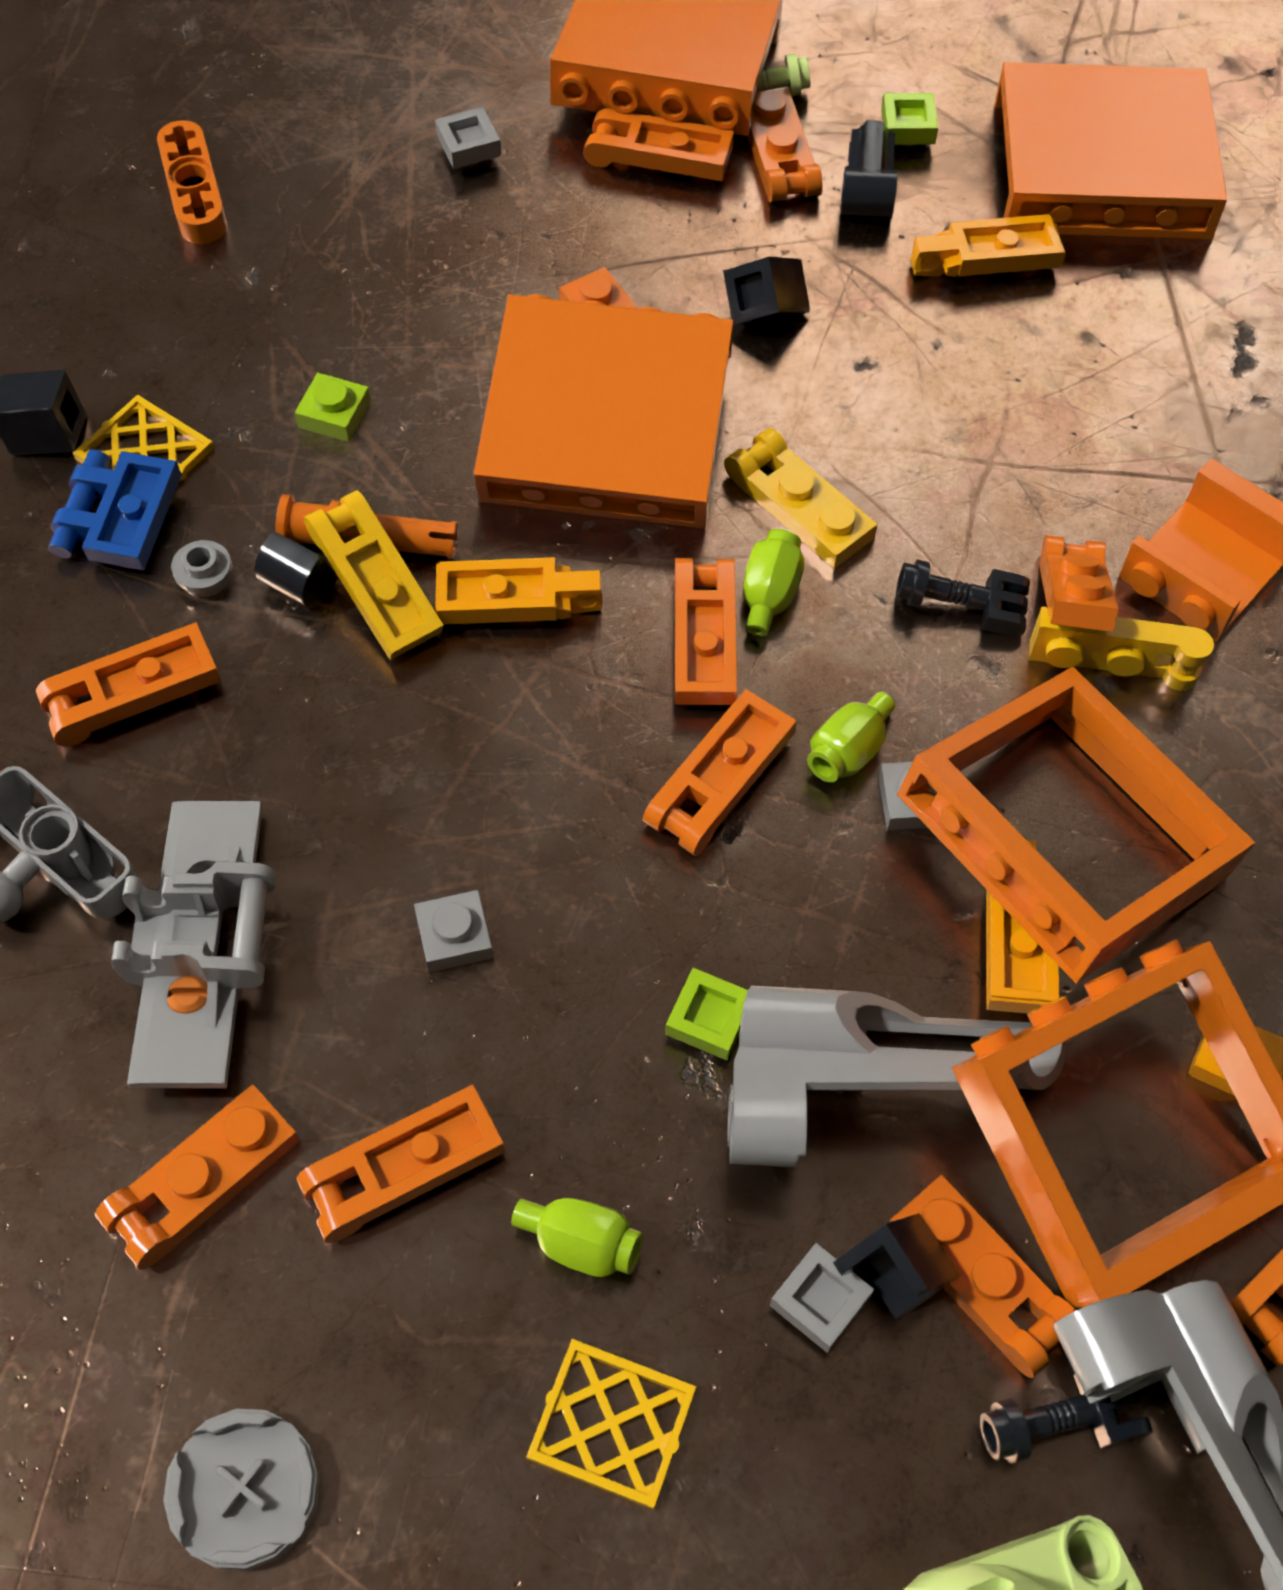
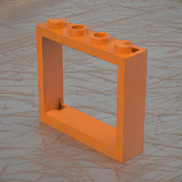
(1019, 874)
(1031, 1172)

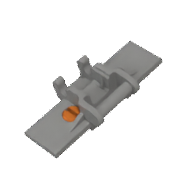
(186, 988)

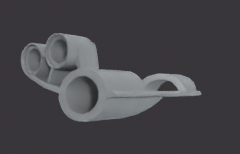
(819, 1042)
(1212, 1378)

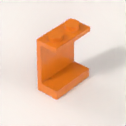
(1211, 551)

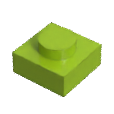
(910, 117)
(333, 407)
(707, 1014)

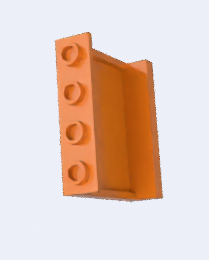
(666, 58)
(1112, 149)
(604, 411)

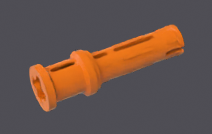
(406, 533)

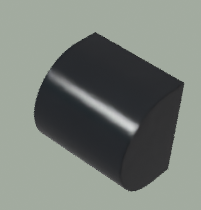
(294, 570)

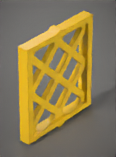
(167, 423)
(557, 1401)

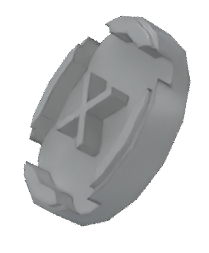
(242, 1490)

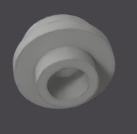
(206, 579)

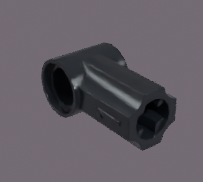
(869, 177)

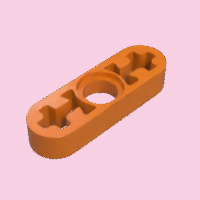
(186, 198)

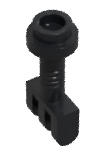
(1001, 599)
(1010, 1431)

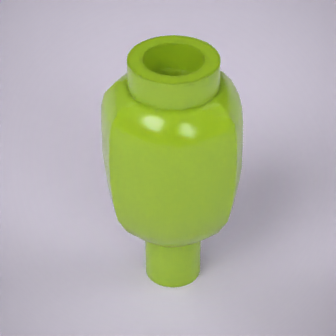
(772, 578)
(850, 738)
(582, 1235)

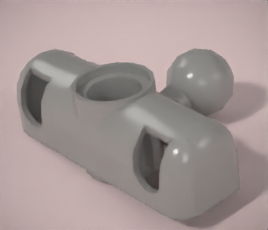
(77, 867)

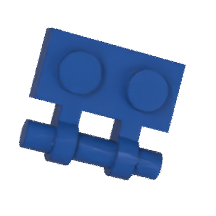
(129, 514)

